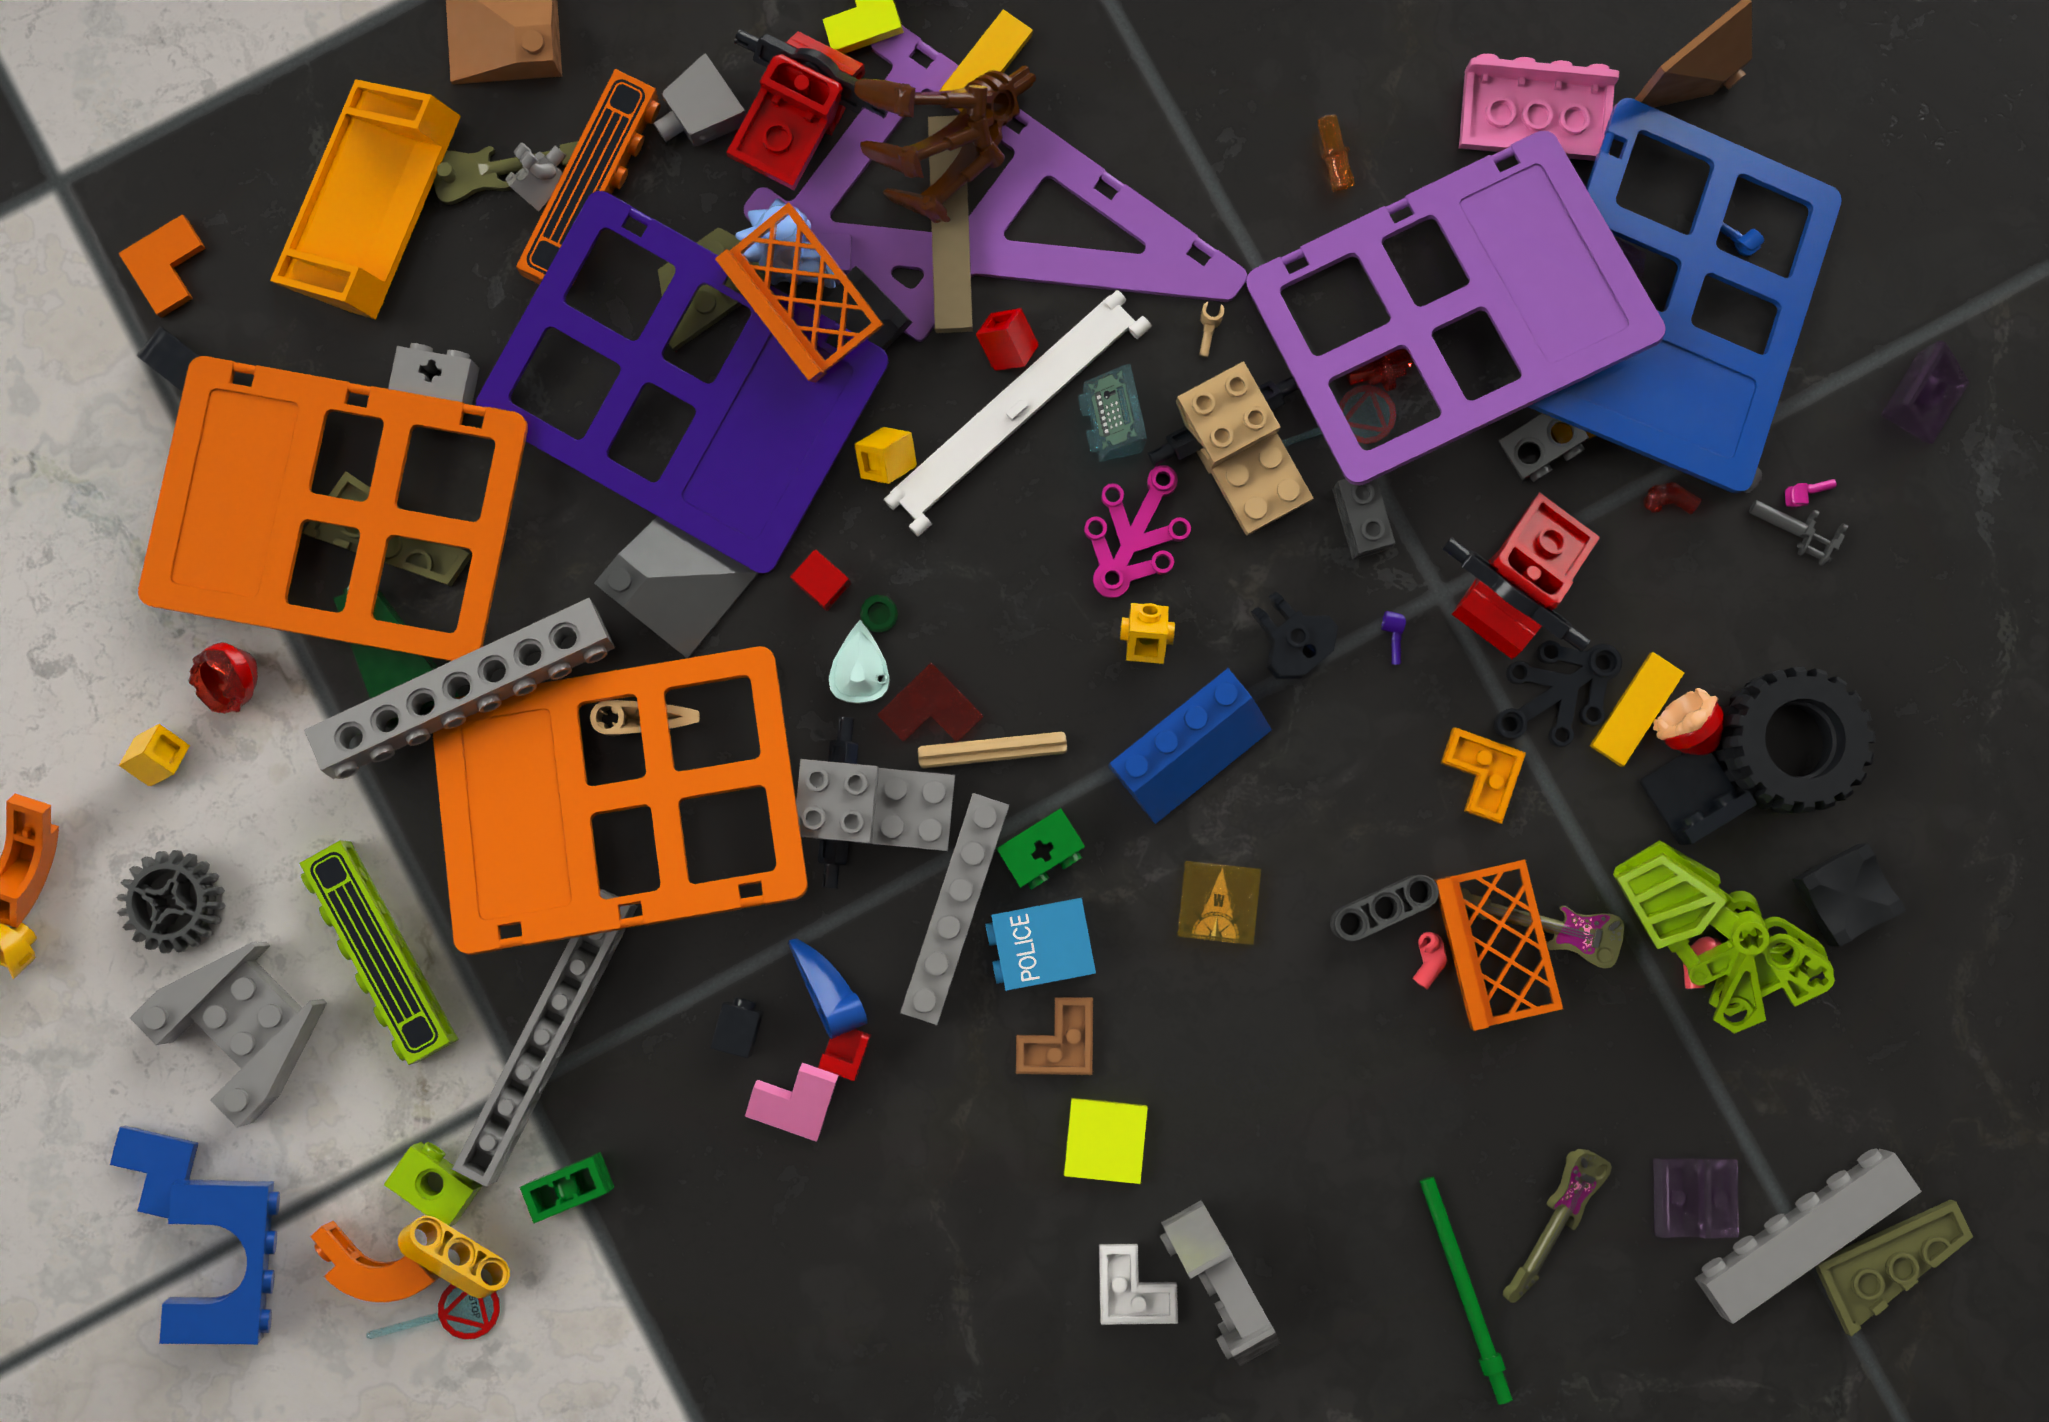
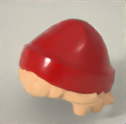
(1691, 723)

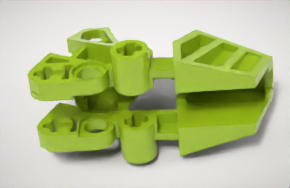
(1682, 897)

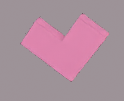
(795, 1111)

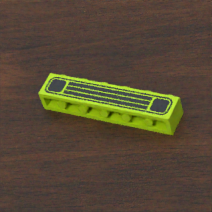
(378, 952)

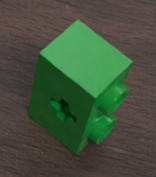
(1054, 830)
(567, 1187)

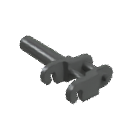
(1801, 529)

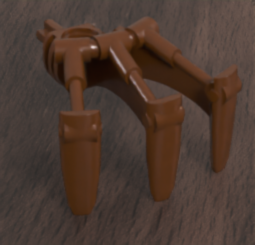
(986, 105)

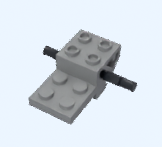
(869, 804)

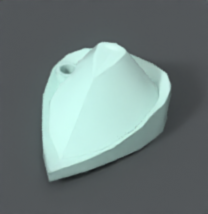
(858, 668)

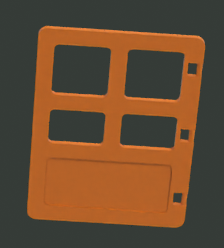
(244, 491)
(524, 812)

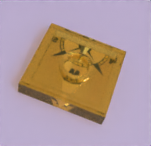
(1219, 902)

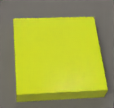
(1105, 1140)

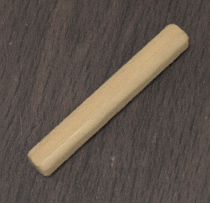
(992, 749)

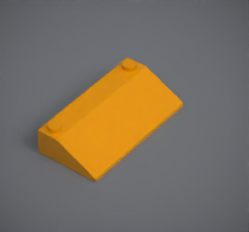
(366, 197)

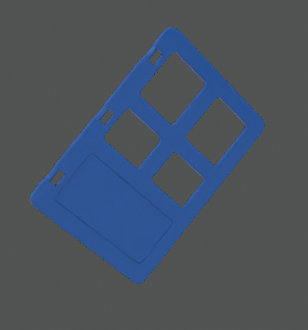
(1694, 394)

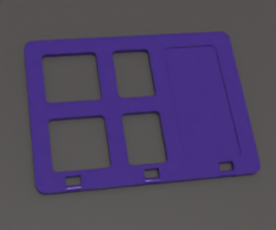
(757, 430)

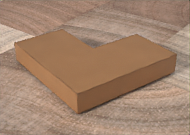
(1068, 1049)

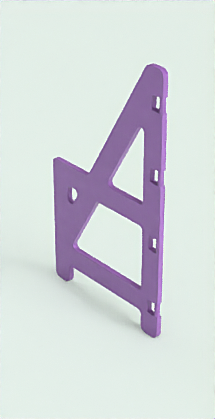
(1037, 156)

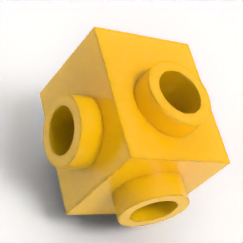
(1147, 633)

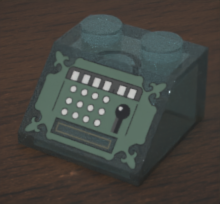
(1113, 414)

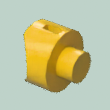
(16, 948)

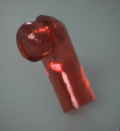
(1671, 494)

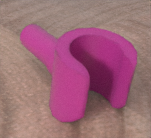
(1798, 494)

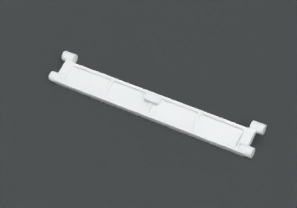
(1013, 408)

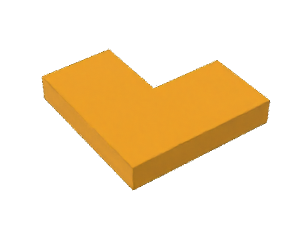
(1495, 772)

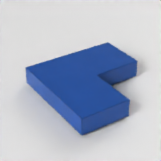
(159, 1156)

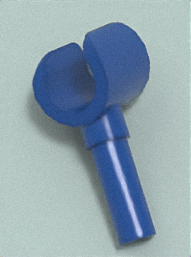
(1744, 244)

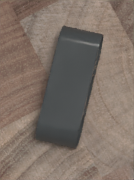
(1401, 902)

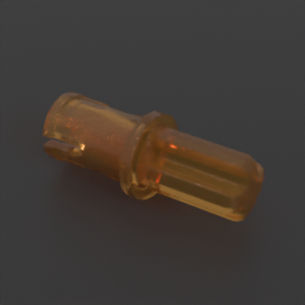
(1335, 153)

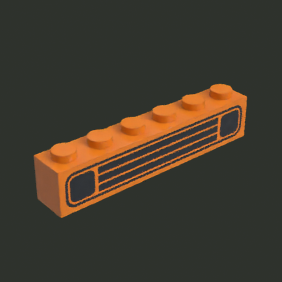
(594, 166)

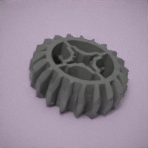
(155, 929)

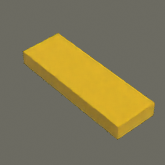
(992, 52)
(1637, 709)

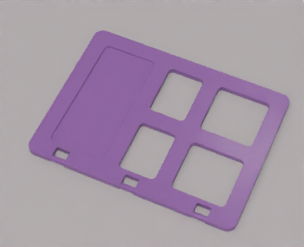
(1532, 262)

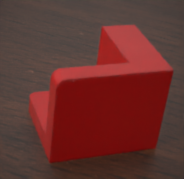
(1007, 339)
(821, 580)
(845, 1054)

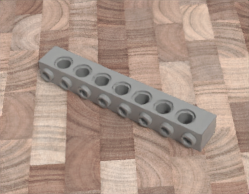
(332, 736)
(537, 1053)

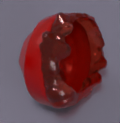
(224, 677)

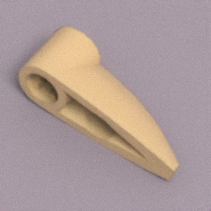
(629, 717)

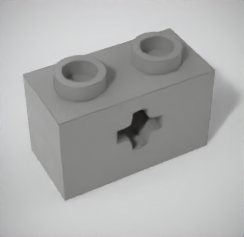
(414, 365)

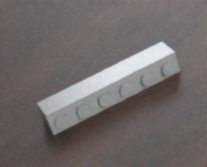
(955, 909)
(1807, 1234)

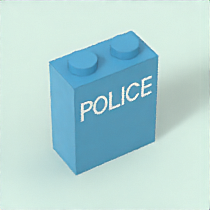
(1041, 944)

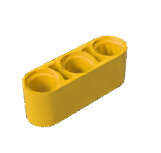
(435, 1257)

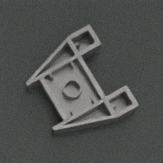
(245, 1018)
(1205, 1253)

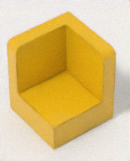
(885, 455)
(154, 755)

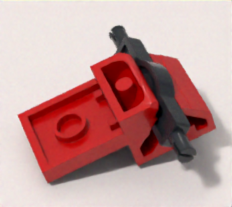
(797, 104)
(1525, 579)

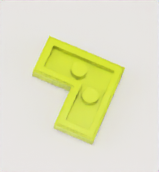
(863, 25)

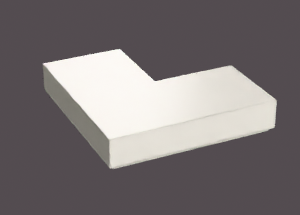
(1124, 1298)

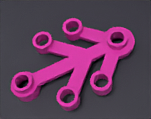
(1133, 537)

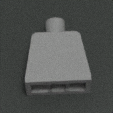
(700, 105)

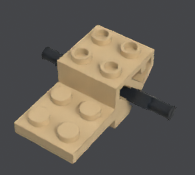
(1238, 443)

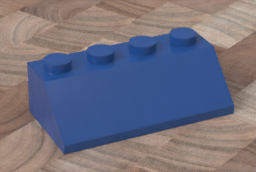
(1190, 746)

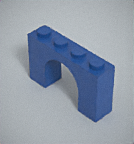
(246, 1212)

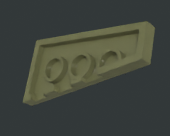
(422, 558)
(1883, 1265)

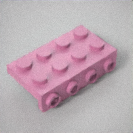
(1522, 97)

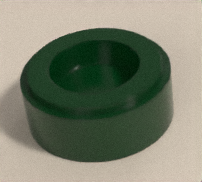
(879, 614)

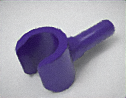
(1394, 623)

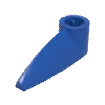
(832, 997)

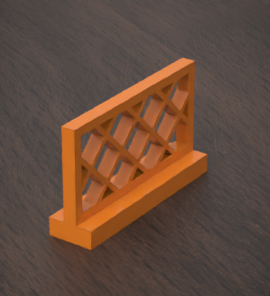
(774, 314)
(1465, 954)

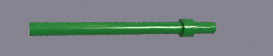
(1490, 1361)

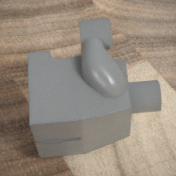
(538, 176)

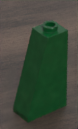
(387, 668)

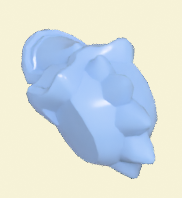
(783, 255)

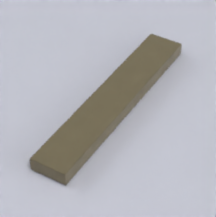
(950, 248)

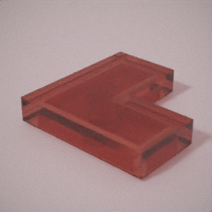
(926, 697)

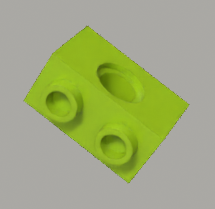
(411, 1183)

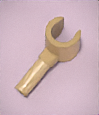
(1210, 324)

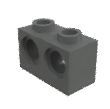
(1539, 434)
(1363, 518)

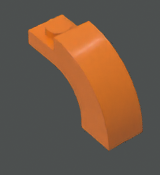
(25, 856)
(366, 1277)

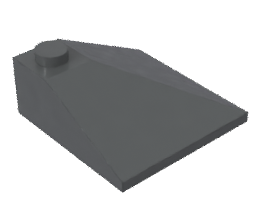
(675, 584)

